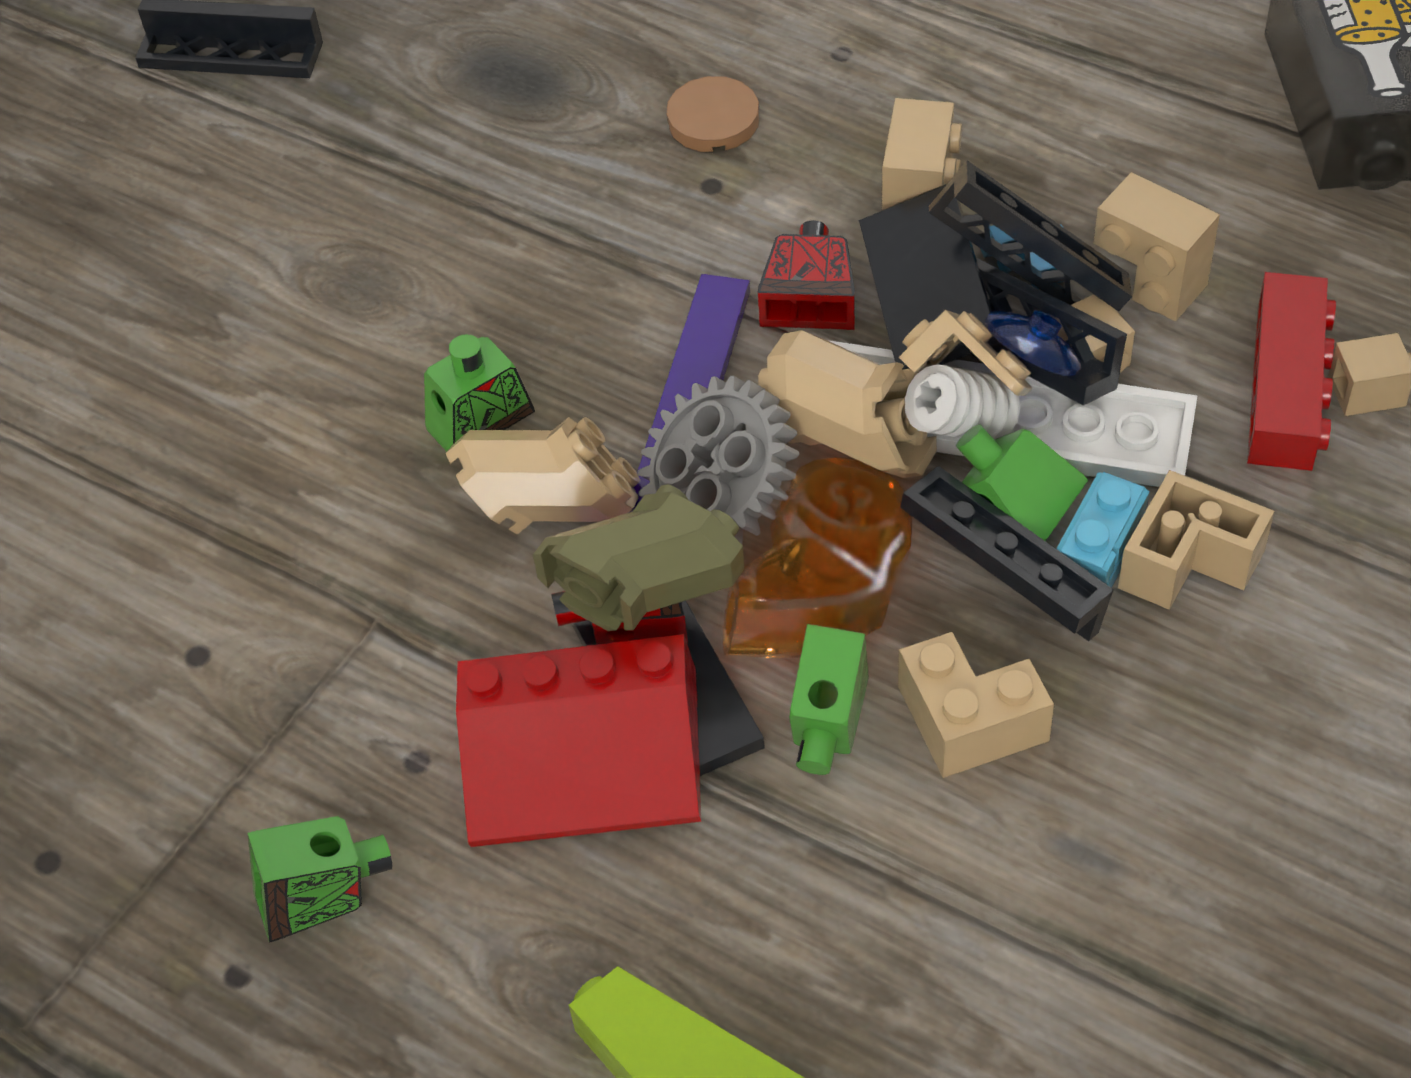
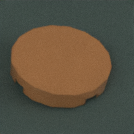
(713, 113)

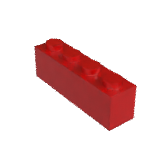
(1290, 372)

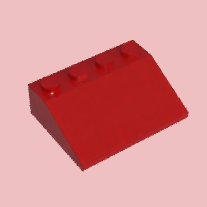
(579, 740)

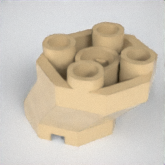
(847, 403)
(545, 474)

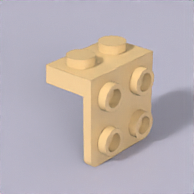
(935, 340)

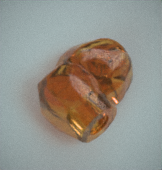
(830, 561)

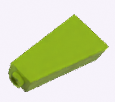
(653, 1036)

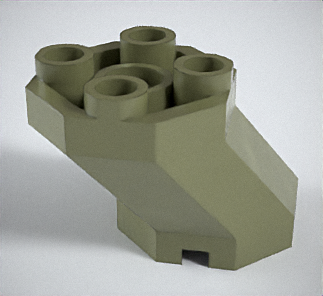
(642, 559)

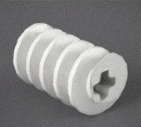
(955, 400)

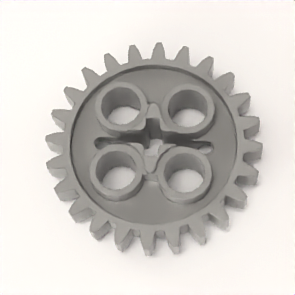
(724, 451)

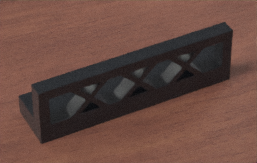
(233, 31)
(1033, 234)
(1095, 376)
(1009, 551)

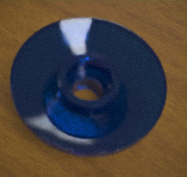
(1034, 340)

